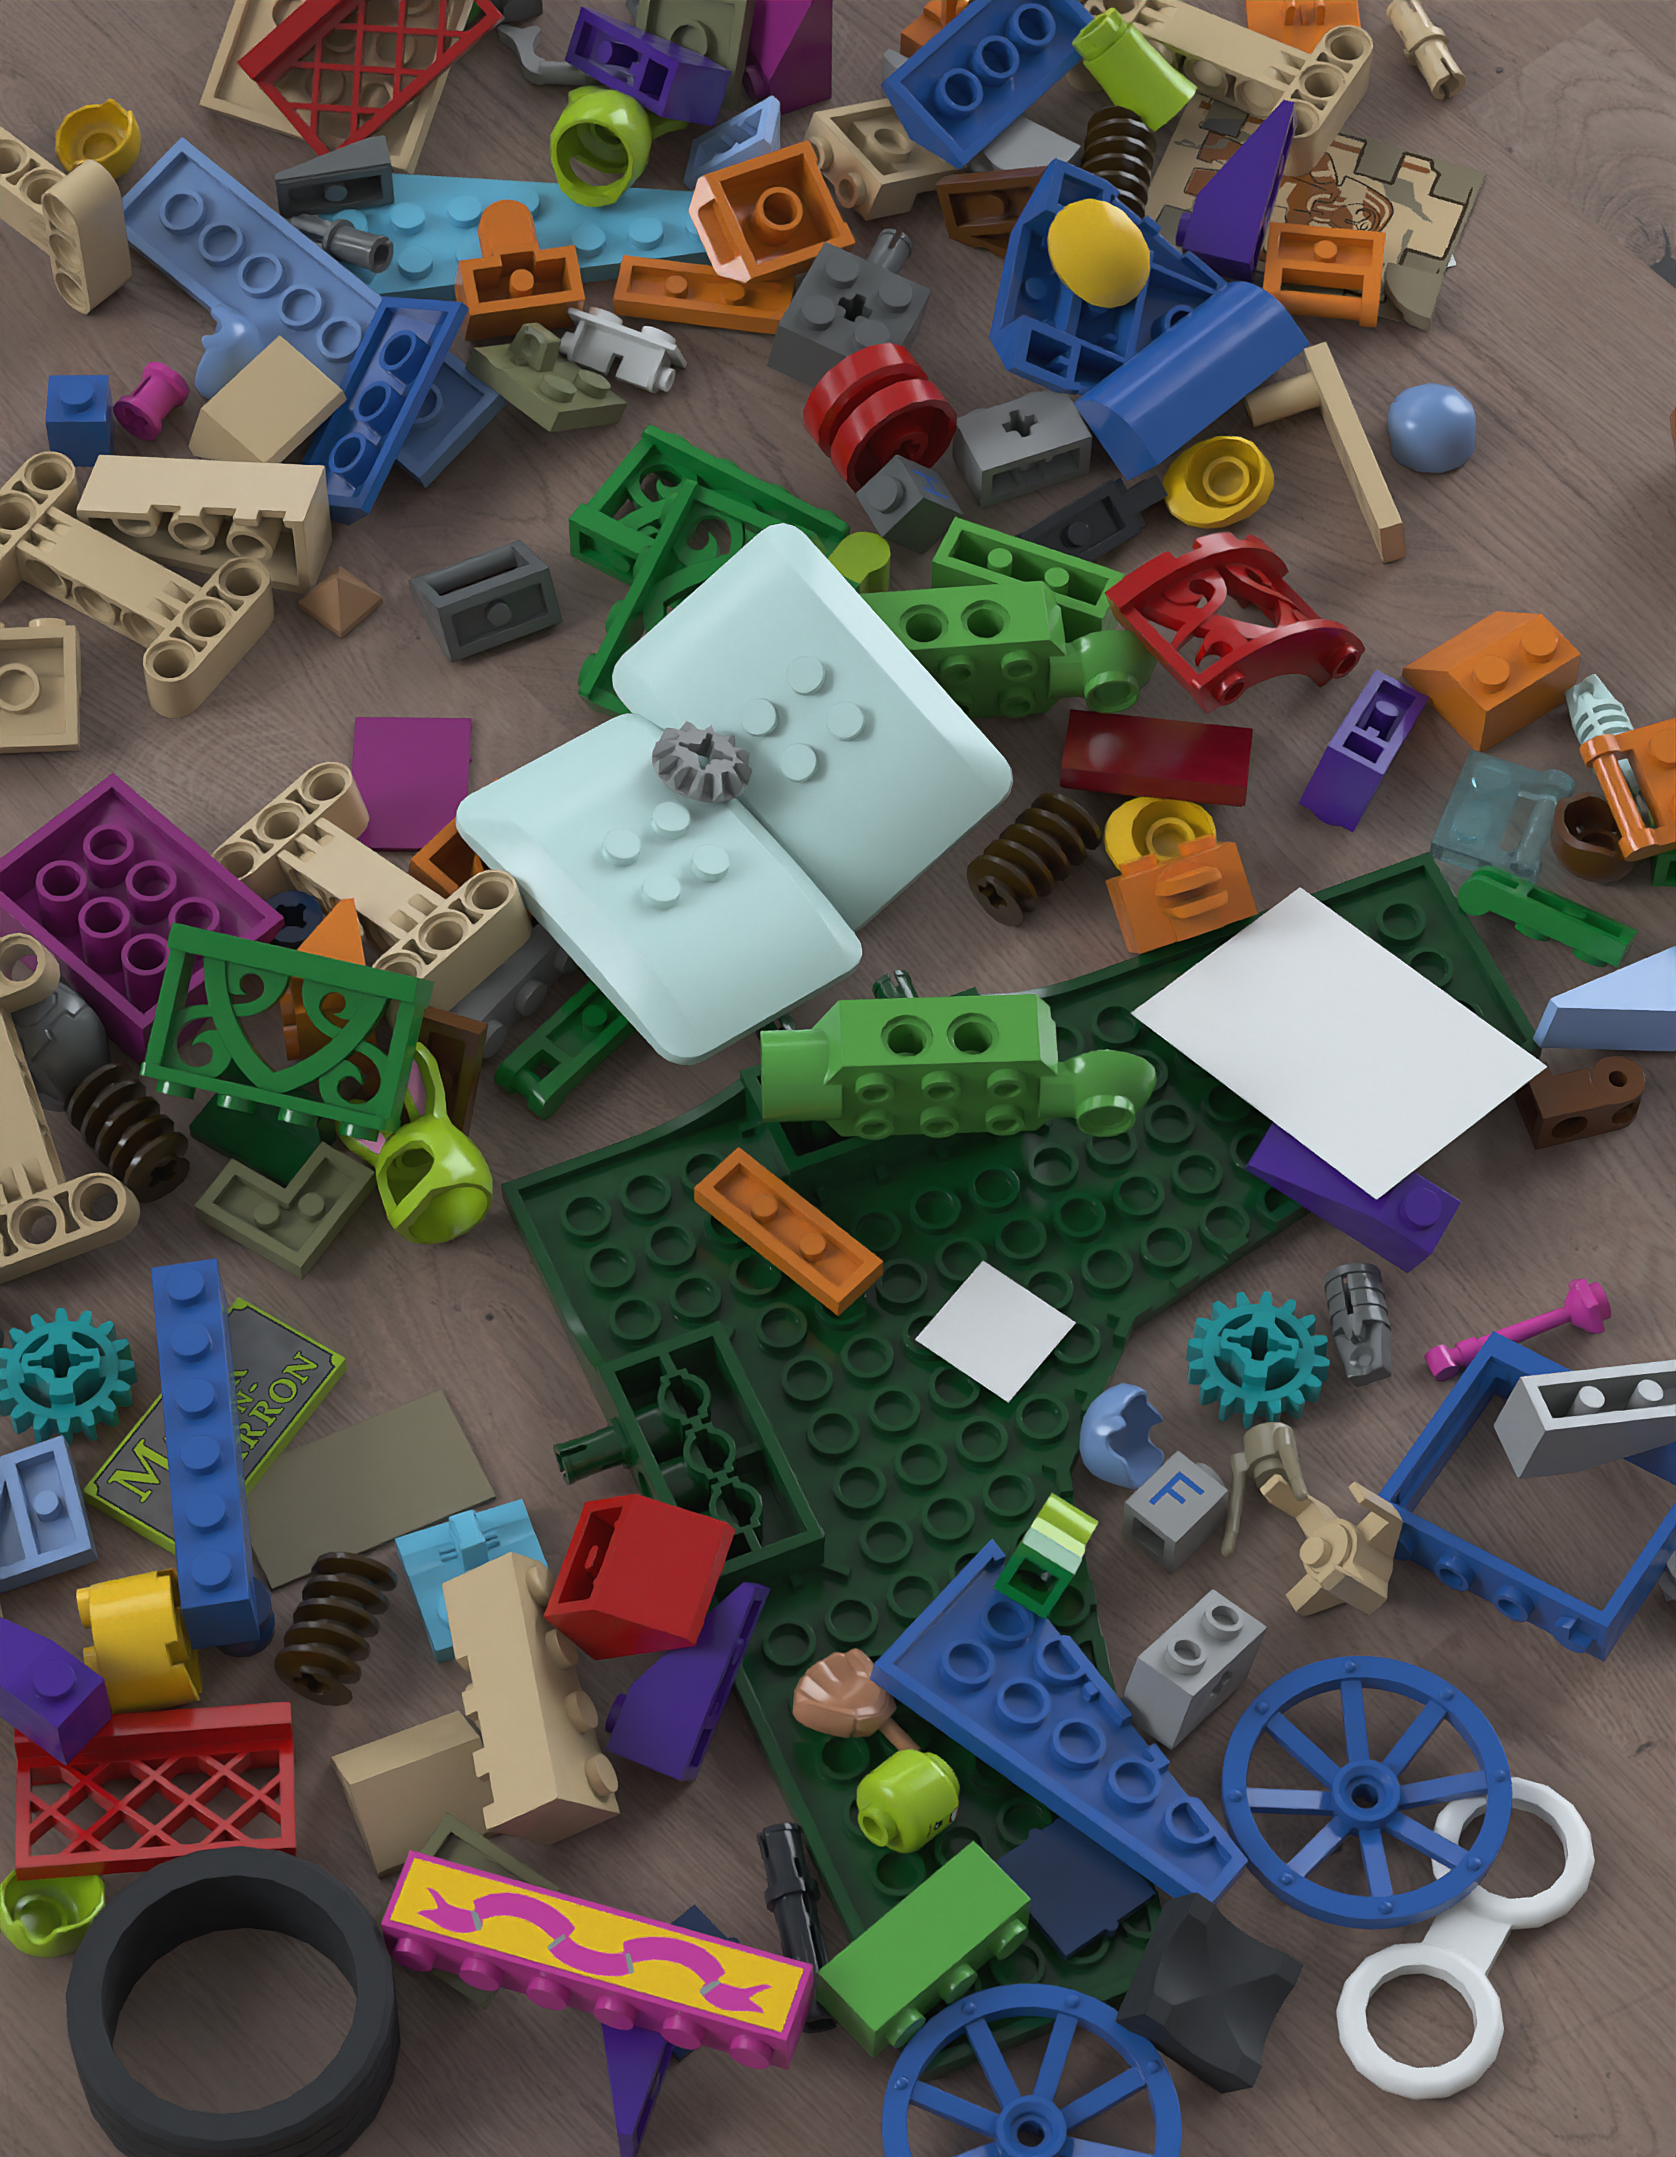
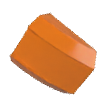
(767, 215)

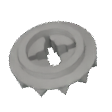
(678, 764)

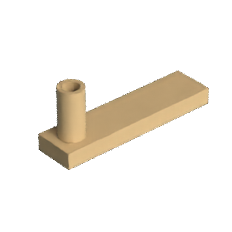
(1325, 389)

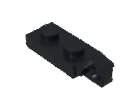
(1097, 519)

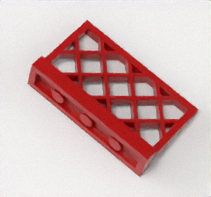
(314, 23)
(155, 1750)

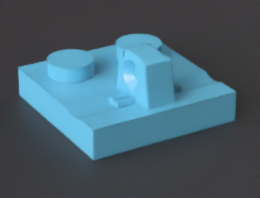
(455, 1548)

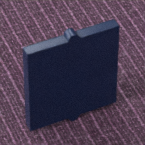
(1074, 1886)

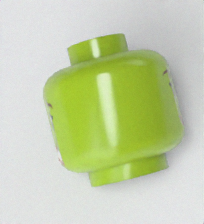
(907, 1800)

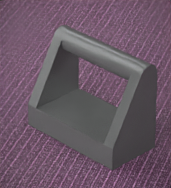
(491, 609)

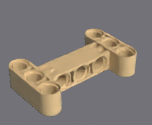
(1253, 69)
(68, 217)
(188, 629)
(311, 847)
(29, 1164)

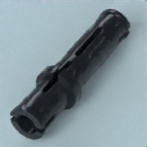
(793, 1901)

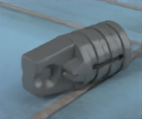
(1360, 1321)

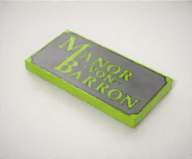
(278, 1388)

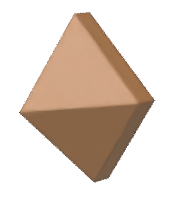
(340, 601)

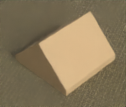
(266, 408)
(409, 1783)

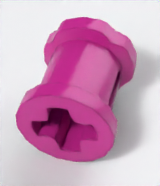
(151, 401)

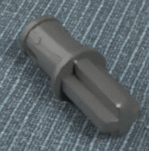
(347, 243)

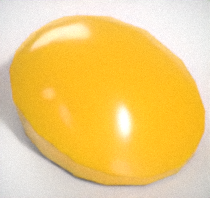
(1098, 253)
(1218, 482)
(1155, 827)

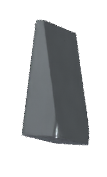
(338, 180)

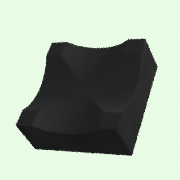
(1207, 1993)

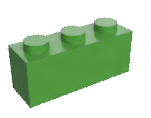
(985, 557)
(924, 1951)

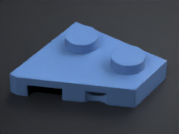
(41, 1515)

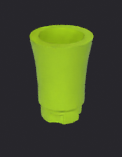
(1132, 69)

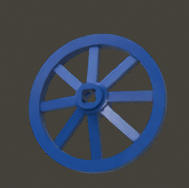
(1375, 1783)
(1033, 2112)

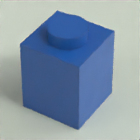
(80, 417)

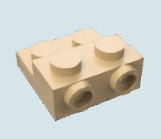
(873, 158)
(40, 687)

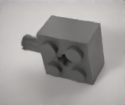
(848, 307)

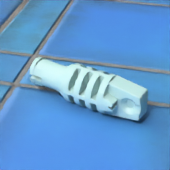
(1597, 713)

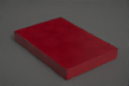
(1156, 758)

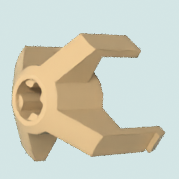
(1340, 1558)

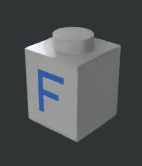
(1175, 1511)

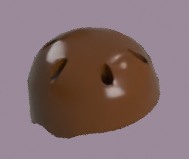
(1595, 850)

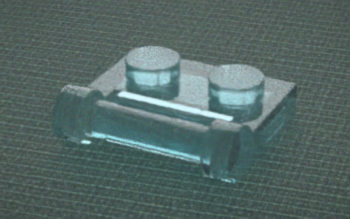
(1484, 807)

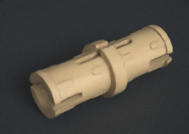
(1426, 48)

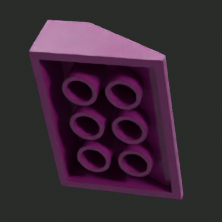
(790, 53)
(103, 901)

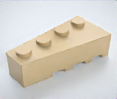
(214, 511)
(527, 1704)

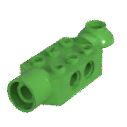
(1007, 650)
(945, 1070)

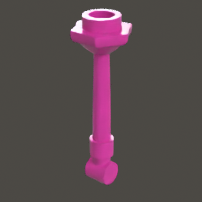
(1583, 1307)

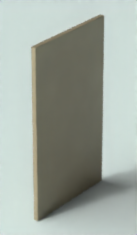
(363, 1488)

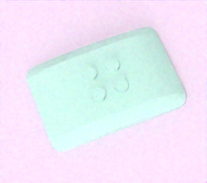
(847, 734)
(659, 896)

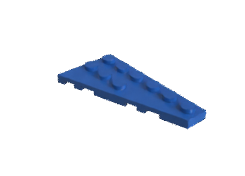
(1055, 1729)

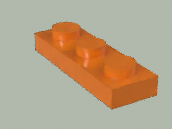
(699, 296)
(788, 1231)

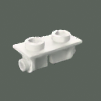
(643, 354)

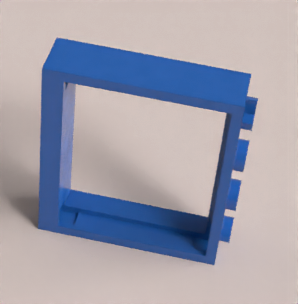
(1470, 1568)

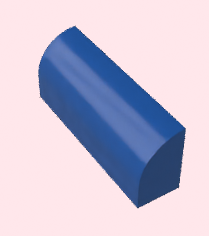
(1190, 376)

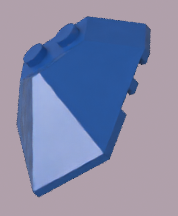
(1058, 336)

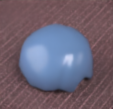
(227, 350)
(1431, 428)
(1117, 1437)

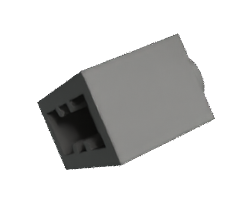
(1021, 446)
(1192, 1668)

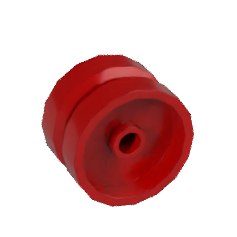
(878, 408)

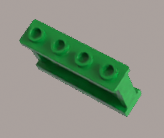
(615, 544)
(659, 586)
(366, 998)

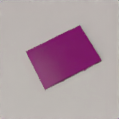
(410, 777)

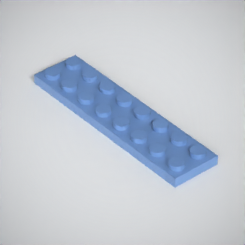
(241, 253)

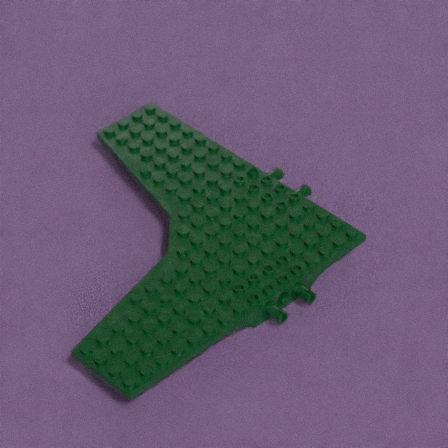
(863, 1456)

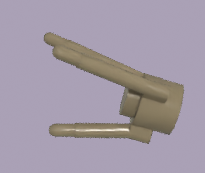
(1267, 1451)

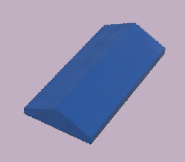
(984, 73)
(383, 398)

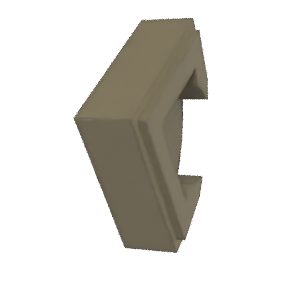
(1413, 293)

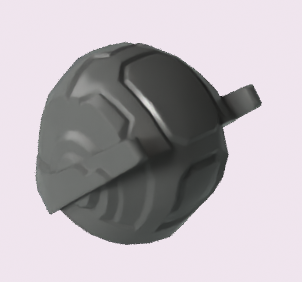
(61, 1043)

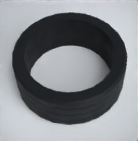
(219, 1893)

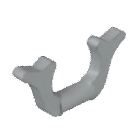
(536, 69)

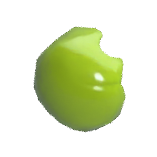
(49, 1914)

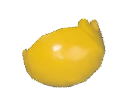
(99, 134)

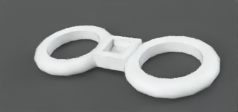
(1463, 1950)

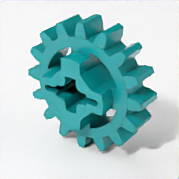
(1225, 1365)
(96, 1369)

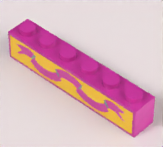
(598, 1961)

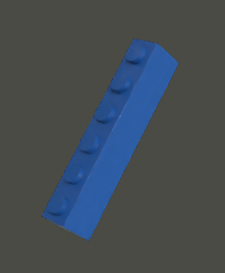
(204, 1455)

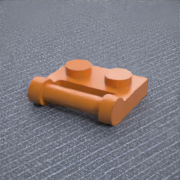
(1330, 260)
(1653, 762)

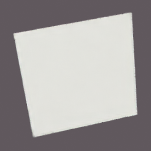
(995, 1331)

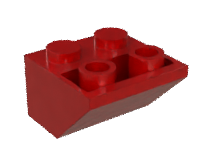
(637, 1577)

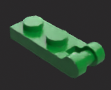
(1546, 916)
(570, 1044)

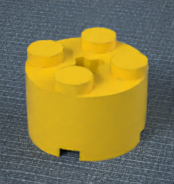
(140, 1642)

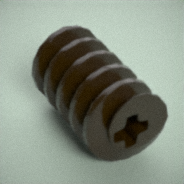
(1122, 153)
(1032, 857)
(128, 1131)
(331, 1626)

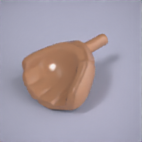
(845, 1703)

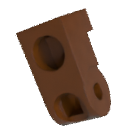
(1581, 1101)

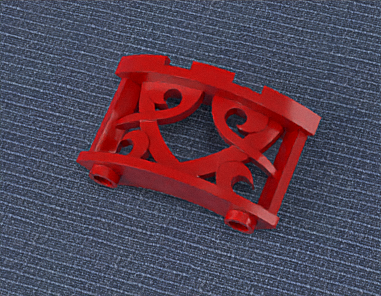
(1248, 572)

